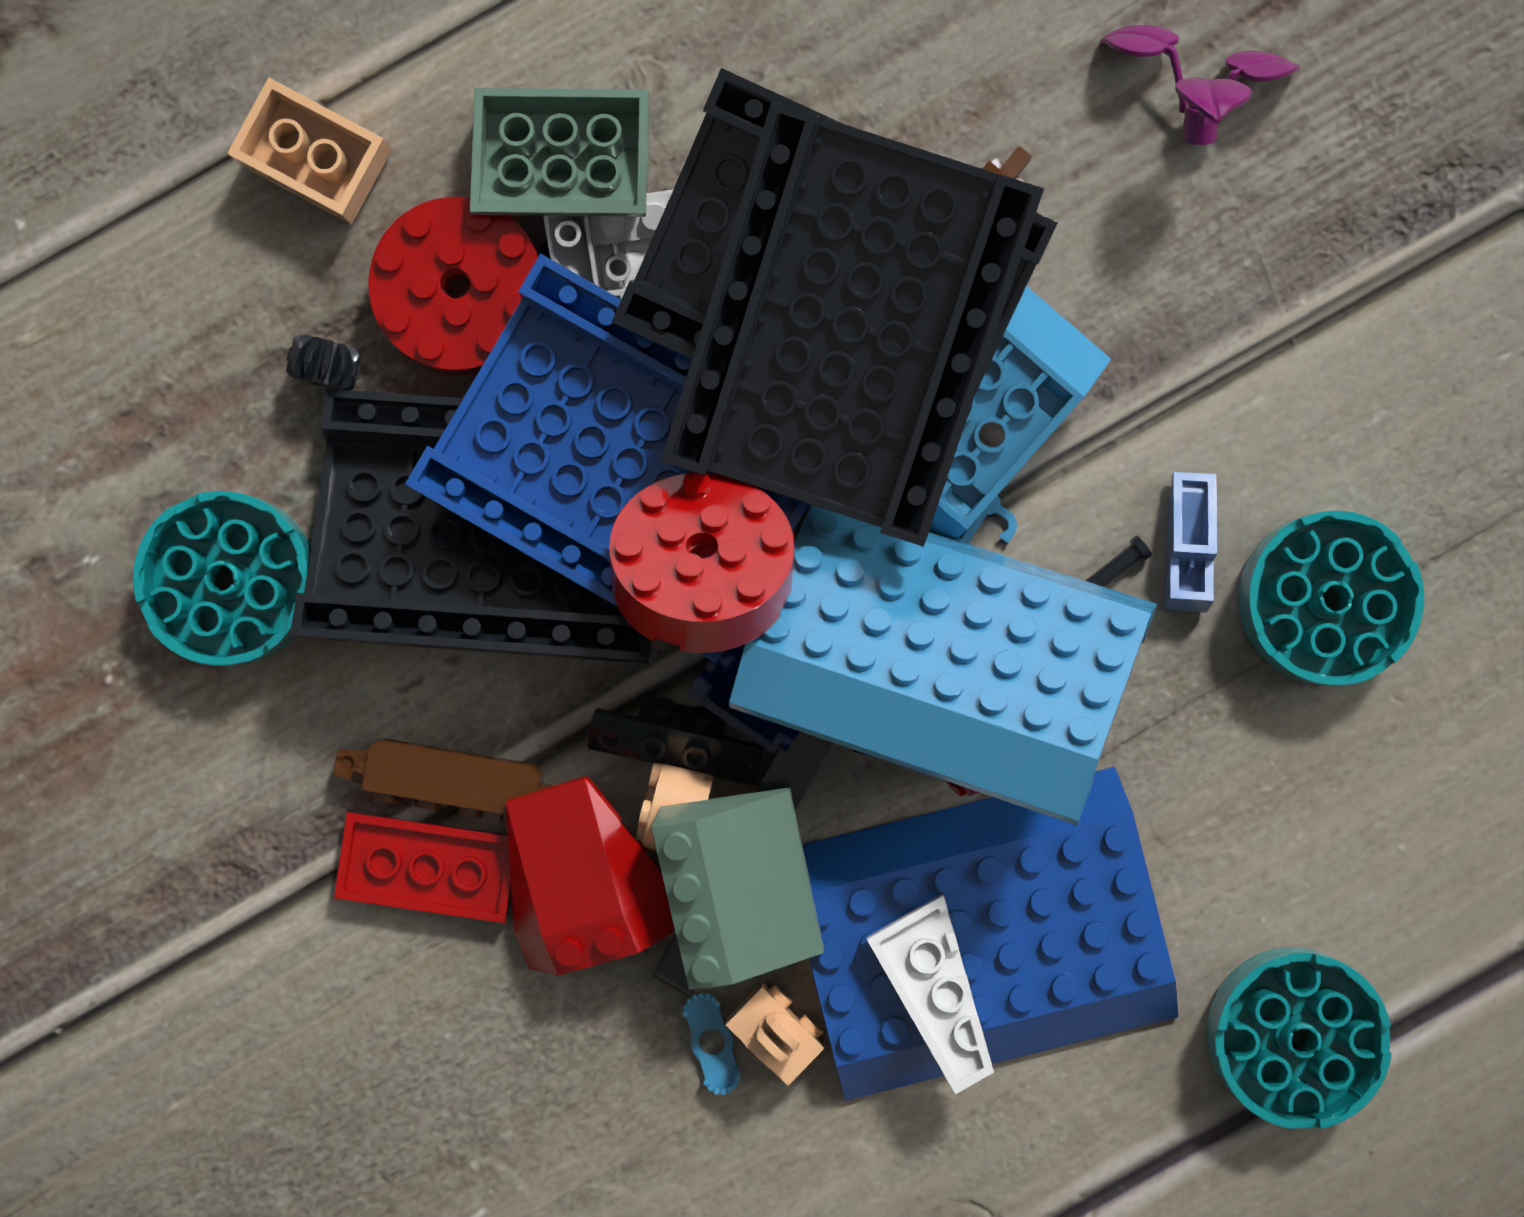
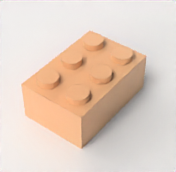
(309, 151)

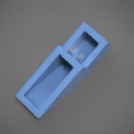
(1191, 542)

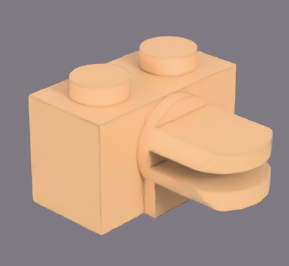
(776, 1032)

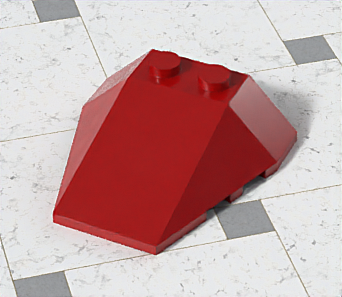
(580, 881)

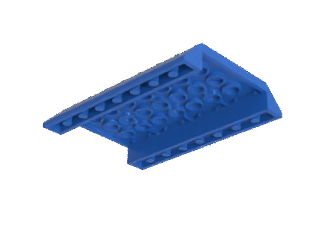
(562, 430)
(1043, 913)

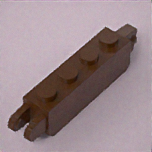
(438, 776)

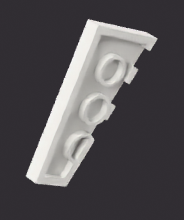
(929, 976)

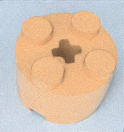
(667, 787)

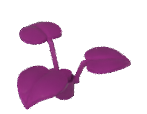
(1200, 99)

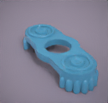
(720, 1068)

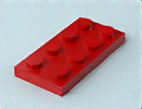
(424, 867)

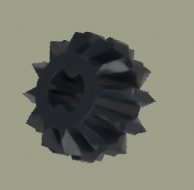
(323, 362)

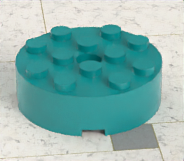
(180, 571)
(1376, 591)
(1335, 1066)

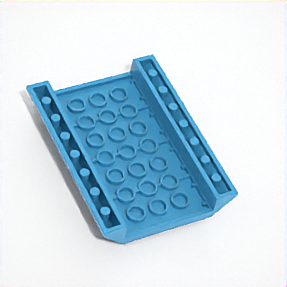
(947, 661)

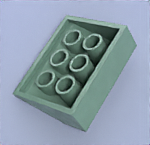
(560, 152)
(737, 886)

